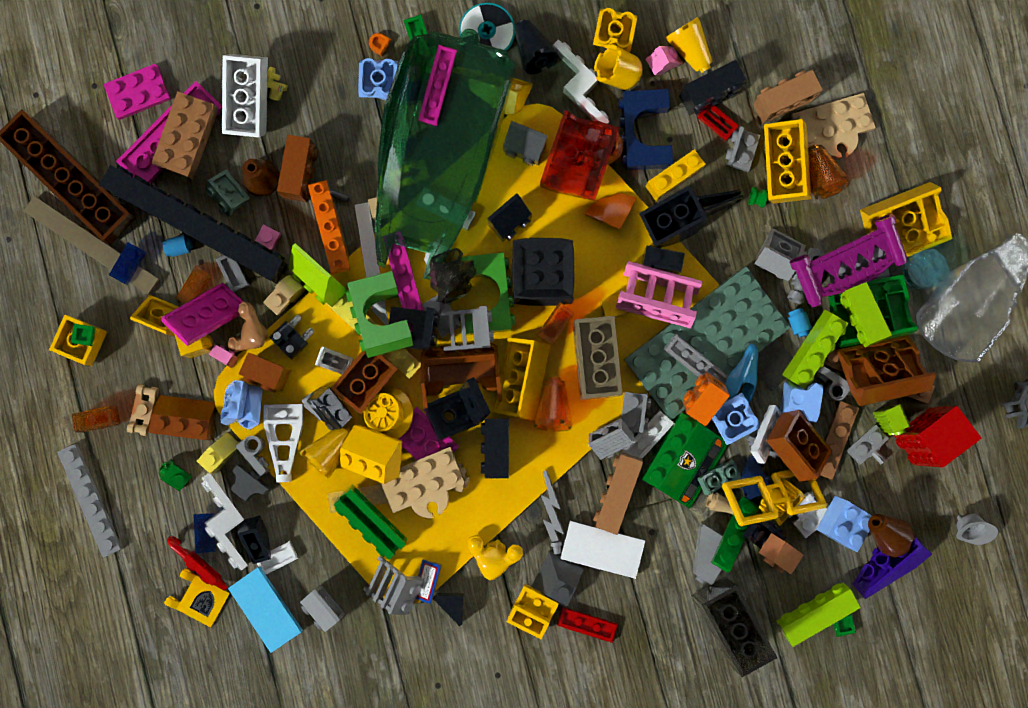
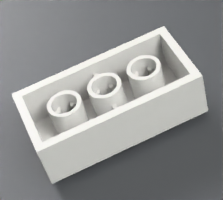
(234, 102)

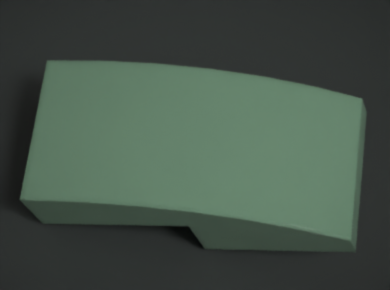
(717, 476)

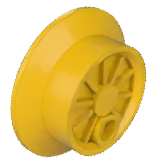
(389, 413)

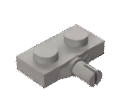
(868, 446)

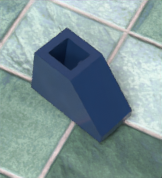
(752, 469)

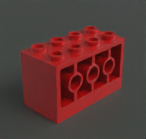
(937, 436)

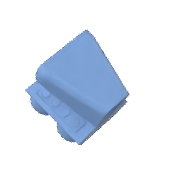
(376, 77)
(805, 400)
(242, 404)
(735, 419)

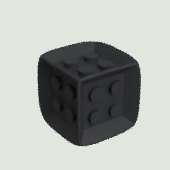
(543, 271)

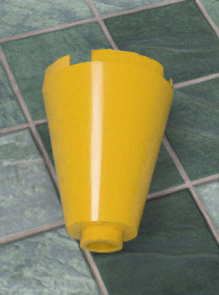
(692, 45)
(325, 452)

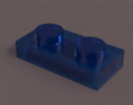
(127, 263)
(202, 541)

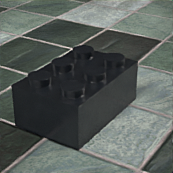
(712, 88)
(495, 448)

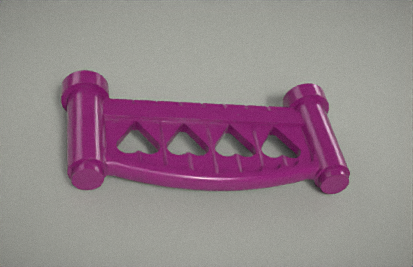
(811, 272)

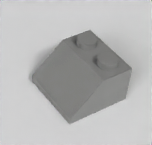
(777, 253)
(322, 608)

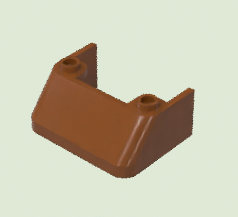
(458, 366)

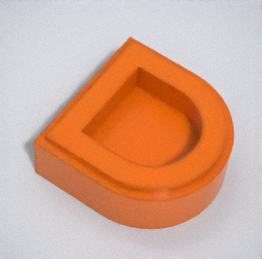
(379, 43)

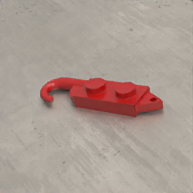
(196, 563)

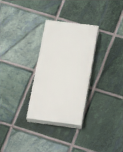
(602, 549)

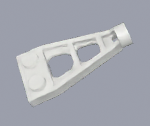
(283, 414)

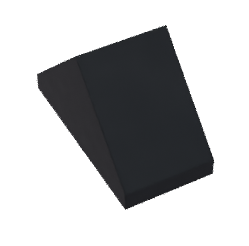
(452, 604)

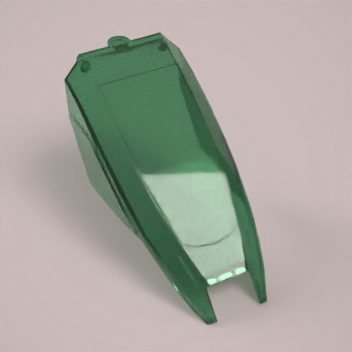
(432, 171)

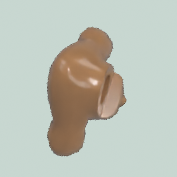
(252, 333)

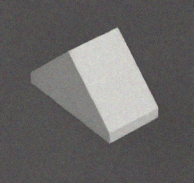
(333, 360)

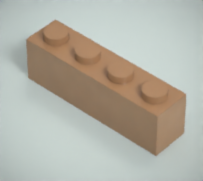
(619, 492)

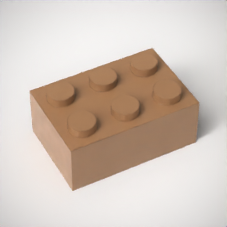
(787, 96)

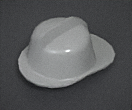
(975, 530)

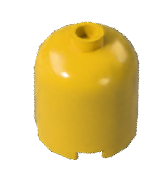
(618, 68)

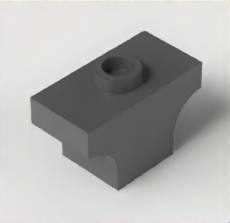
(248, 483)

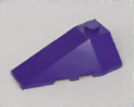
(886, 569)

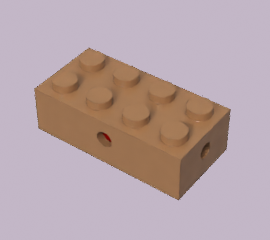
(185, 135)

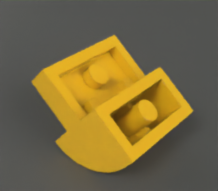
(532, 611)

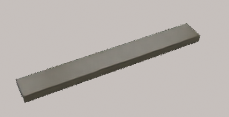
(86, 241)

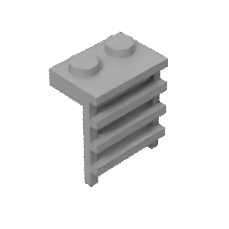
(482, 334)
(401, 591)

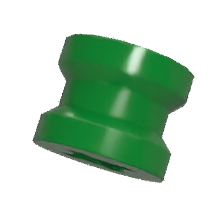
(758, 197)

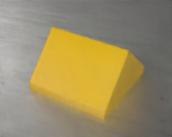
(151, 313)

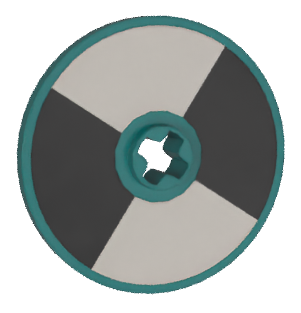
(494, 18)

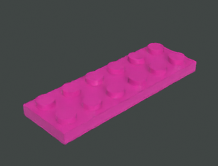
(139, 155)

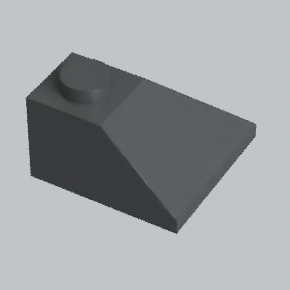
(558, 578)

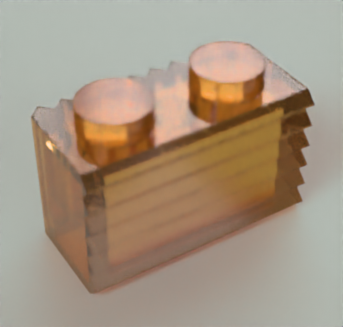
(555, 324)
(95, 419)

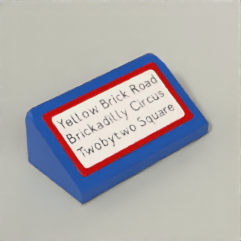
(429, 573)

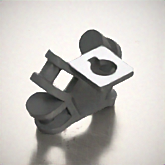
(1019, 397)

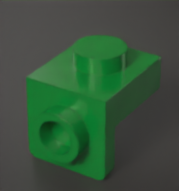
(173, 475)

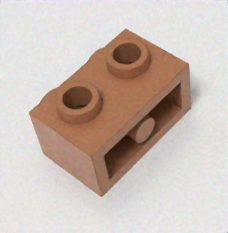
(780, 554)

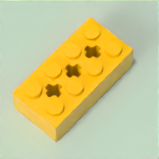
(777, 154)

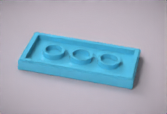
(265, 609)

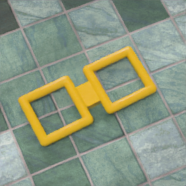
(772, 495)

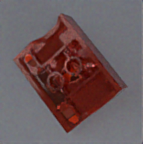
(579, 157)

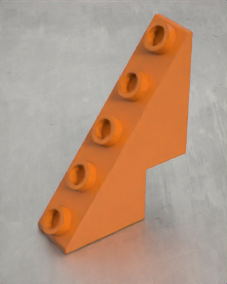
(329, 227)

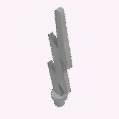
(555, 525)

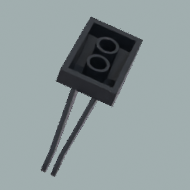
(683, 214)

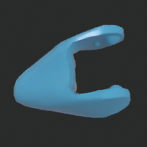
(744, 372)

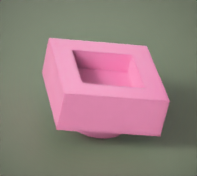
(268, 237)

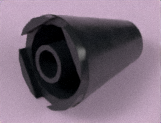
(534, 48)

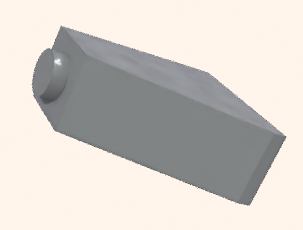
(705, 549)

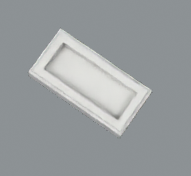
(279, 557)

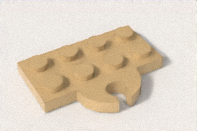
(837, 124)
(425, 482)

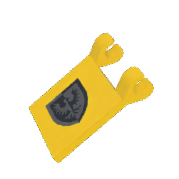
(200, 600)

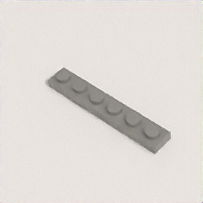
(89, 500)

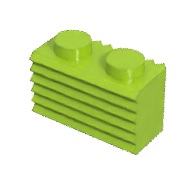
(892, 419)

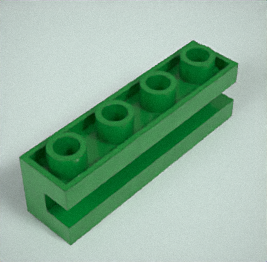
(370, 522)

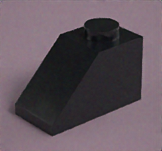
(255, 539)

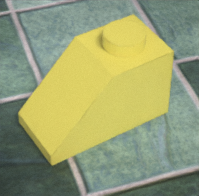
(218, 453)

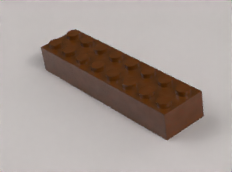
(65, 177)

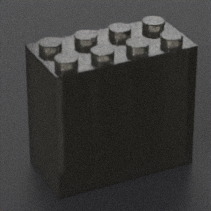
(734, 626)

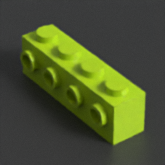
(815, 349)
(818, 614)

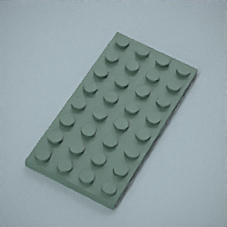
(723, 328)

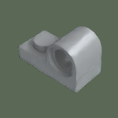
(833, 379)
(251, 455)

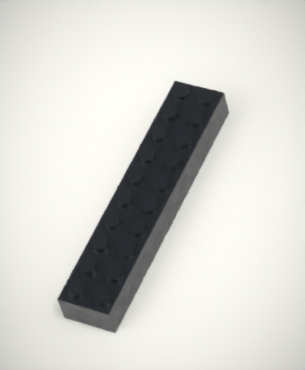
(189, 221)

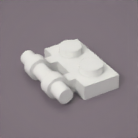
(808, 521)

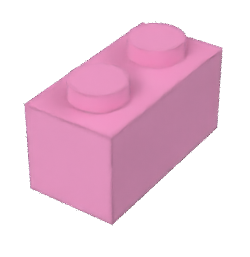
(223, 356)

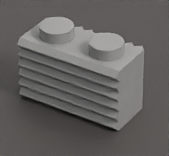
(611, 439)

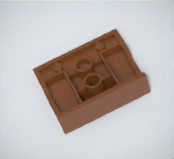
(885, 370)

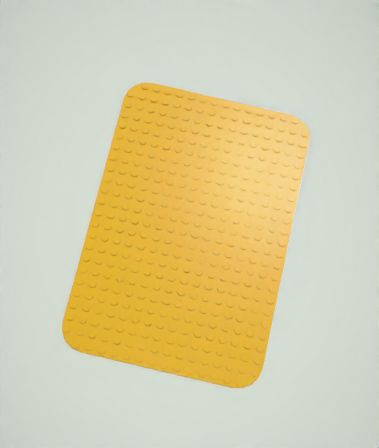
(487, 502)

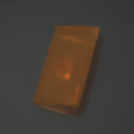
(194, 285)

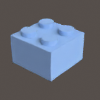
(845, 524)

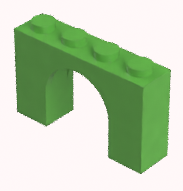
(494, 267)
(376, 338)

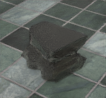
(450, 275)

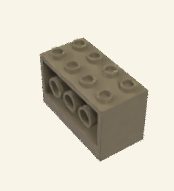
(597, 358)

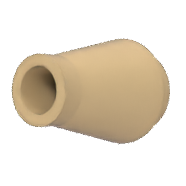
(718, 503)

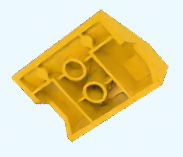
(918, 217)

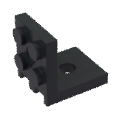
(424, 325)
(466, 406)

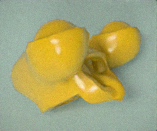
(493, 558)

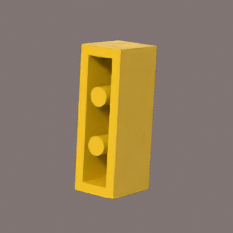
(675, 175)

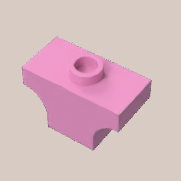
(663, 59)

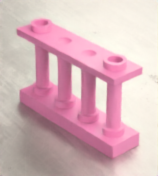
(655, 309)

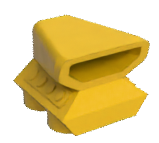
(615, 29)

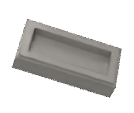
(232, 273)

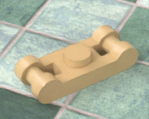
(142, 409)

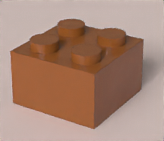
(262, 371)

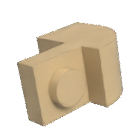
(285, 292)

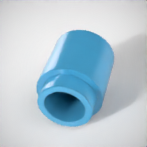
(177, 245)
(799, 322)

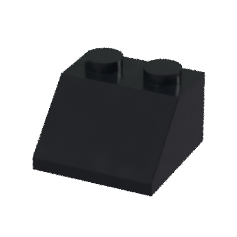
(510, 218)

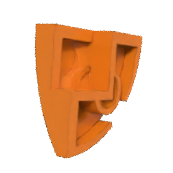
(611, 210)

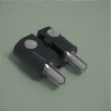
(289, 339)

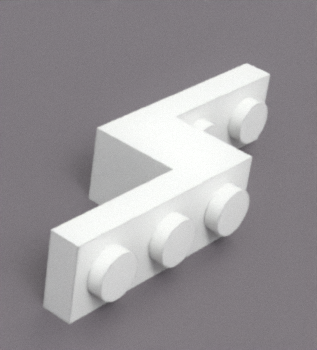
(581, 83)
(223, 521)

